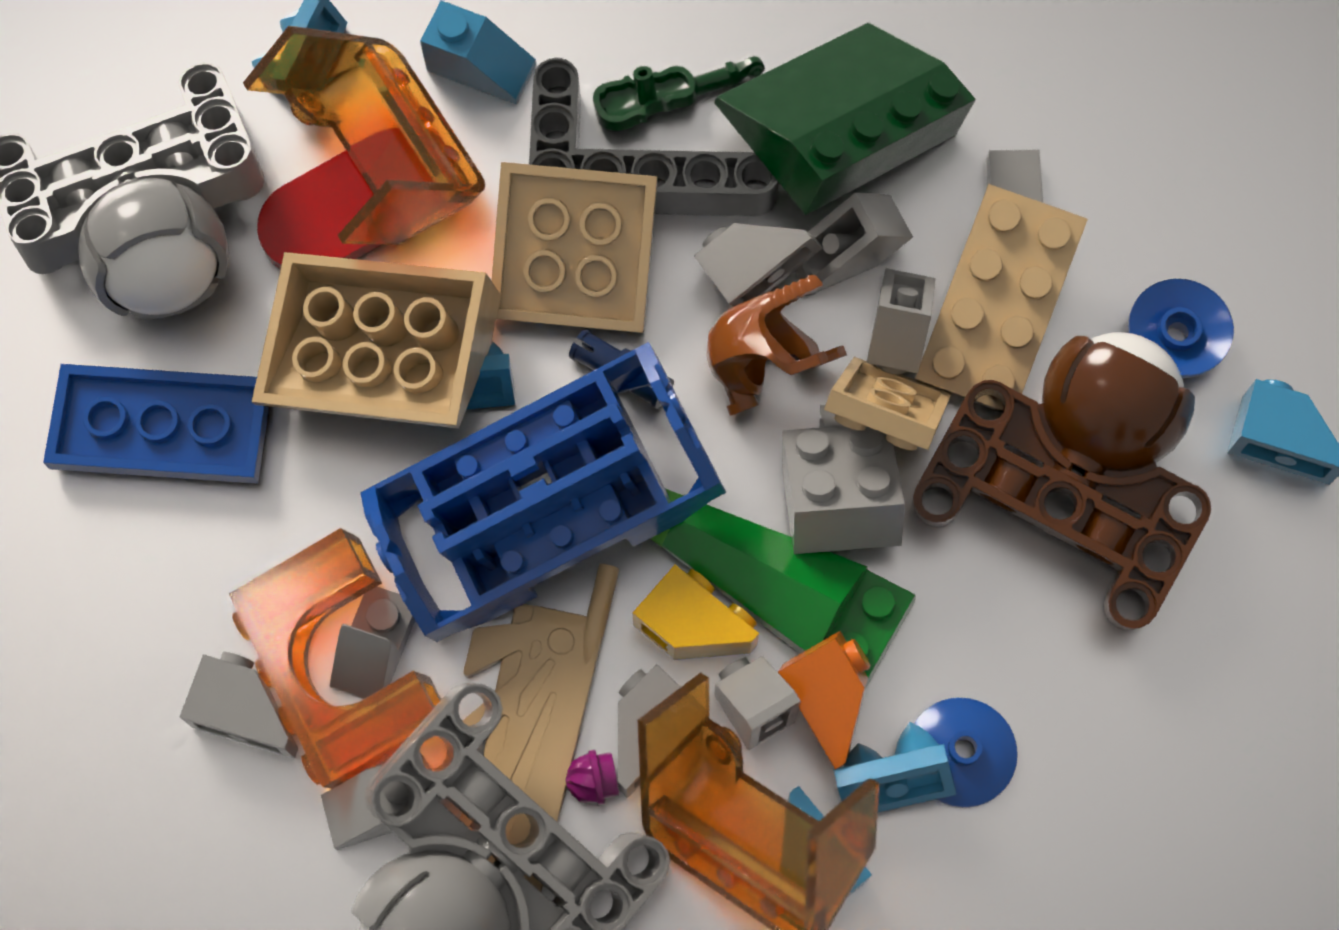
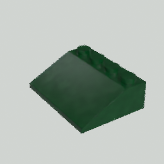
(846, 113)

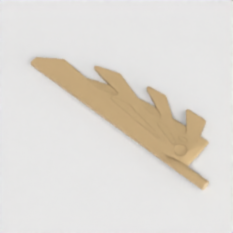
(543, 693)

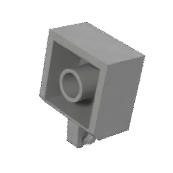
(841, 488)

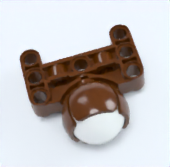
(1109, 415)

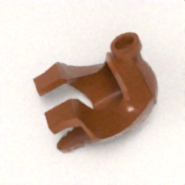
(757, 333)

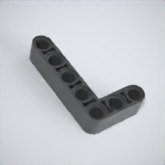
(676, 168)

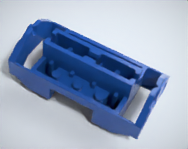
(517, 537)

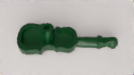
(631, 102)

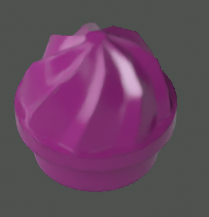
(592, 778)

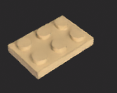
(888, 403)

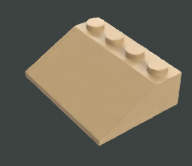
(376, 339)

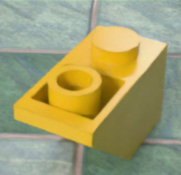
(692, 622)

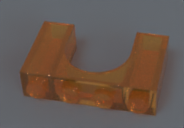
(280, 618)

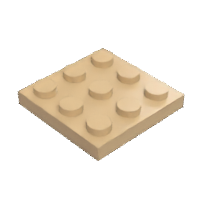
(573, 246)

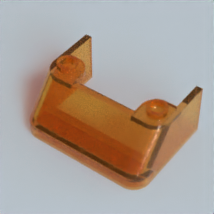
(382, 121)
(739, 832)

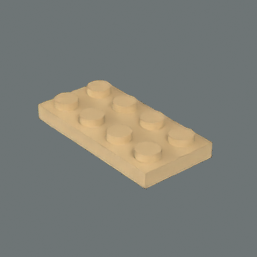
(1001, 295)

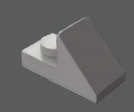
(372, 645)

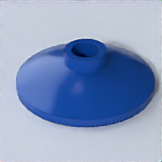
(1193, 311)
(995, 747)

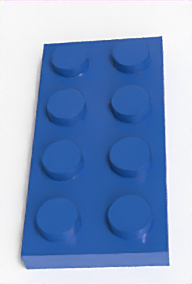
(156, 424)

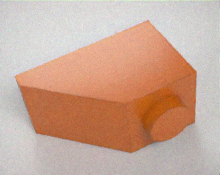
(831, 691)

